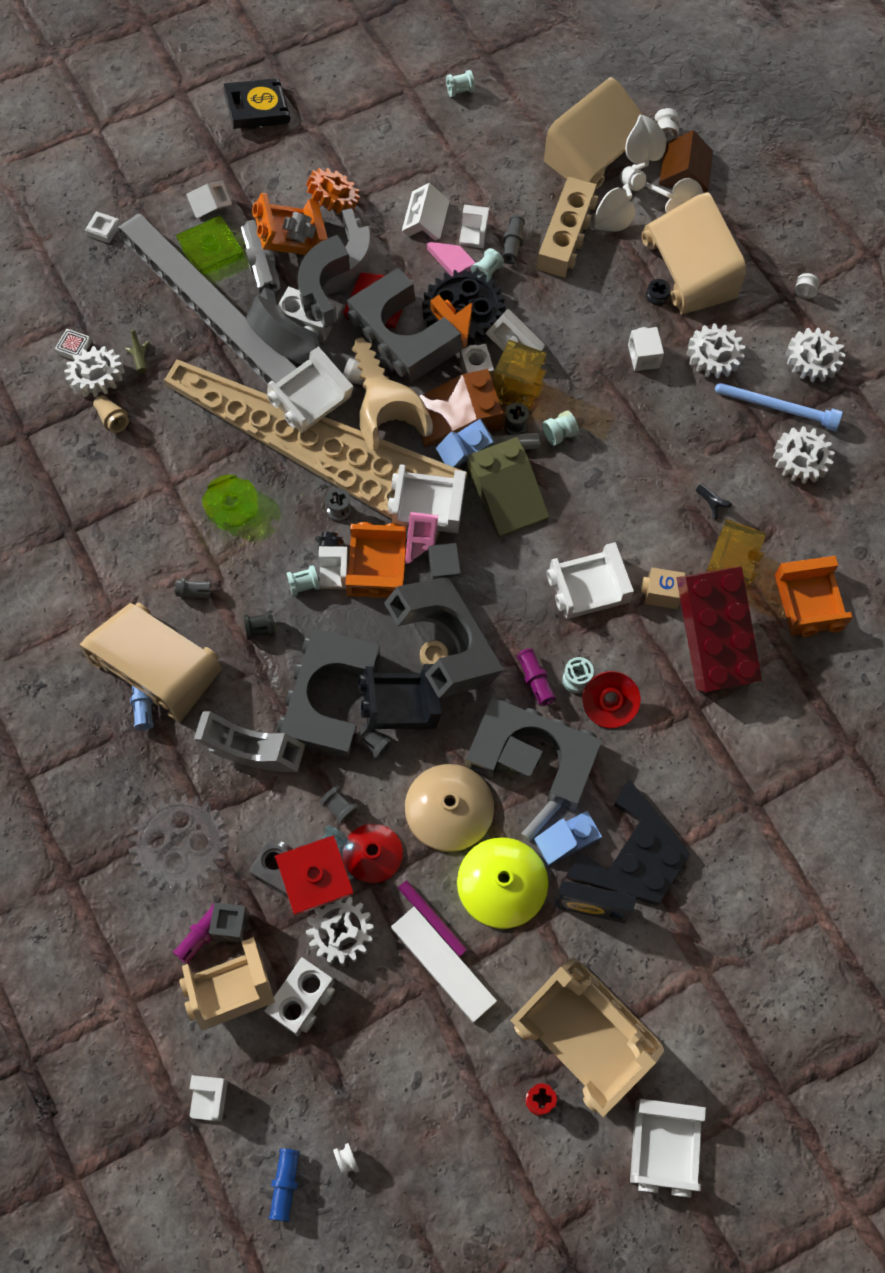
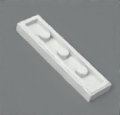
(443, 964)

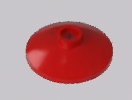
(615, 712)
(376, 867)

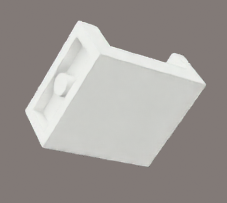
(310, 391)
(429, 496)
(590, 582)
(666, 1147)

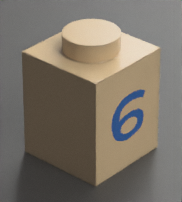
(661, 588)

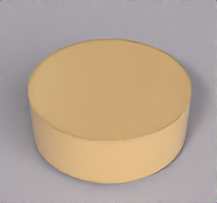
(432, 651)

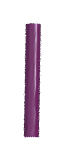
(432, 918)

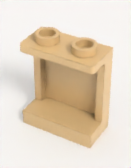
(227, 988)

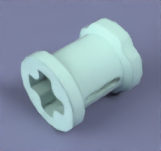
(460, 83)
(488, 264)
(303, 580)

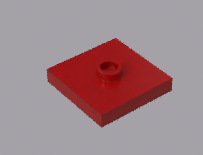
(314, 875)

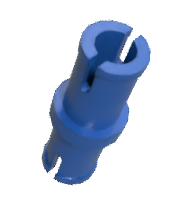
(284, 1185)

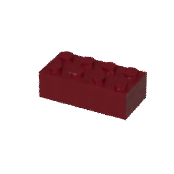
(719, 629)

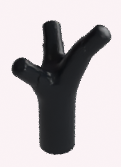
(712, 499)

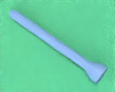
(828, 418)

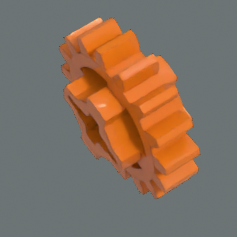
(332, 190)

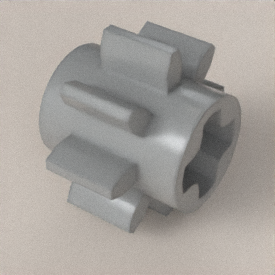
(299, 227)

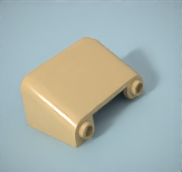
(592, 133)
(698, 254)
(152, 659)
(589, 1034)

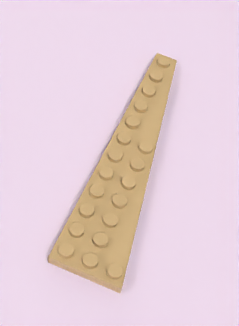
(326, 448)

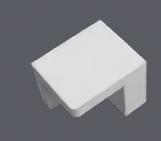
(209, 198)
(474, 226)
(333, 567)
(208, 1097)

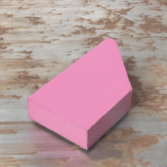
(451, 257)
(421, 534)

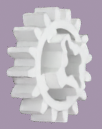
(716, 351)
(815, 354)
(94, 371)
(803, 455)
(353, 934)

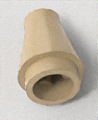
(111, 415)

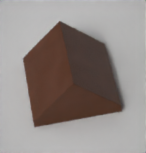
(686, 158)

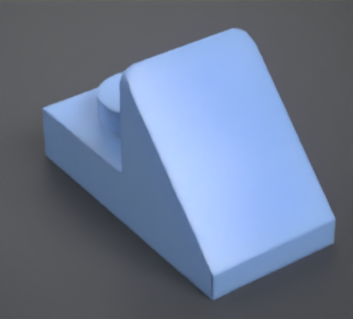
(467, 441)
(567, 837)

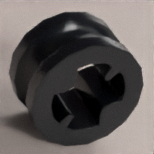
(661, 286)

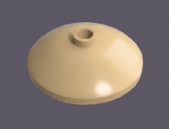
(446, 826)

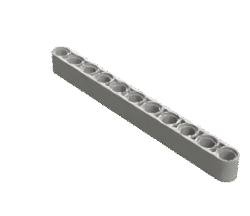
(204, 299)

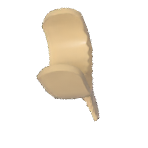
(386, 399)

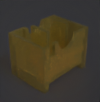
(519, 374)
(738, 547)

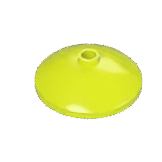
(496, 902)

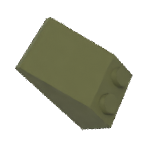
(507, 487)

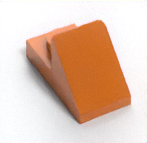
(460, 320)

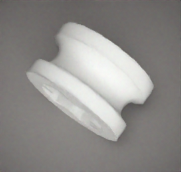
(807, 285)
(346, 1160)

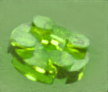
(237, 514)

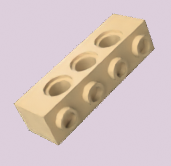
(566, 227)

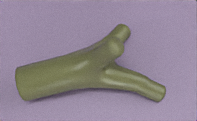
(138, 352)

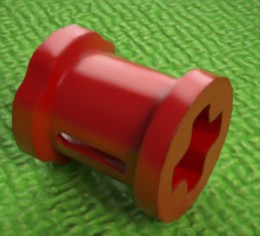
(533, 1106)

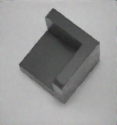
(443, 561)
(518, 758)
(229, 922)

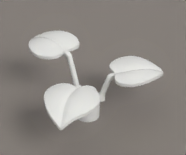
(643, 144)

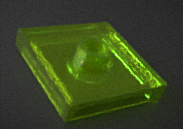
(209, 245)

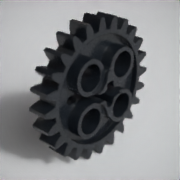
(460, 292)

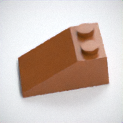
(461, 404)

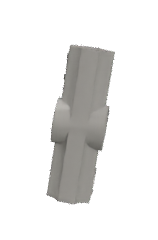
(260, 261)

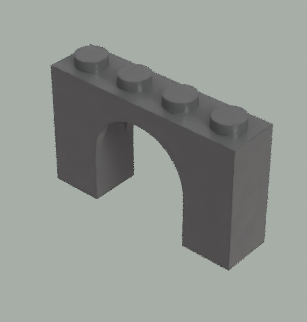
(410, 354)
(441, 604)
(325, 655)
(574, 748)

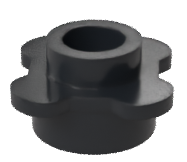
(329, 539)

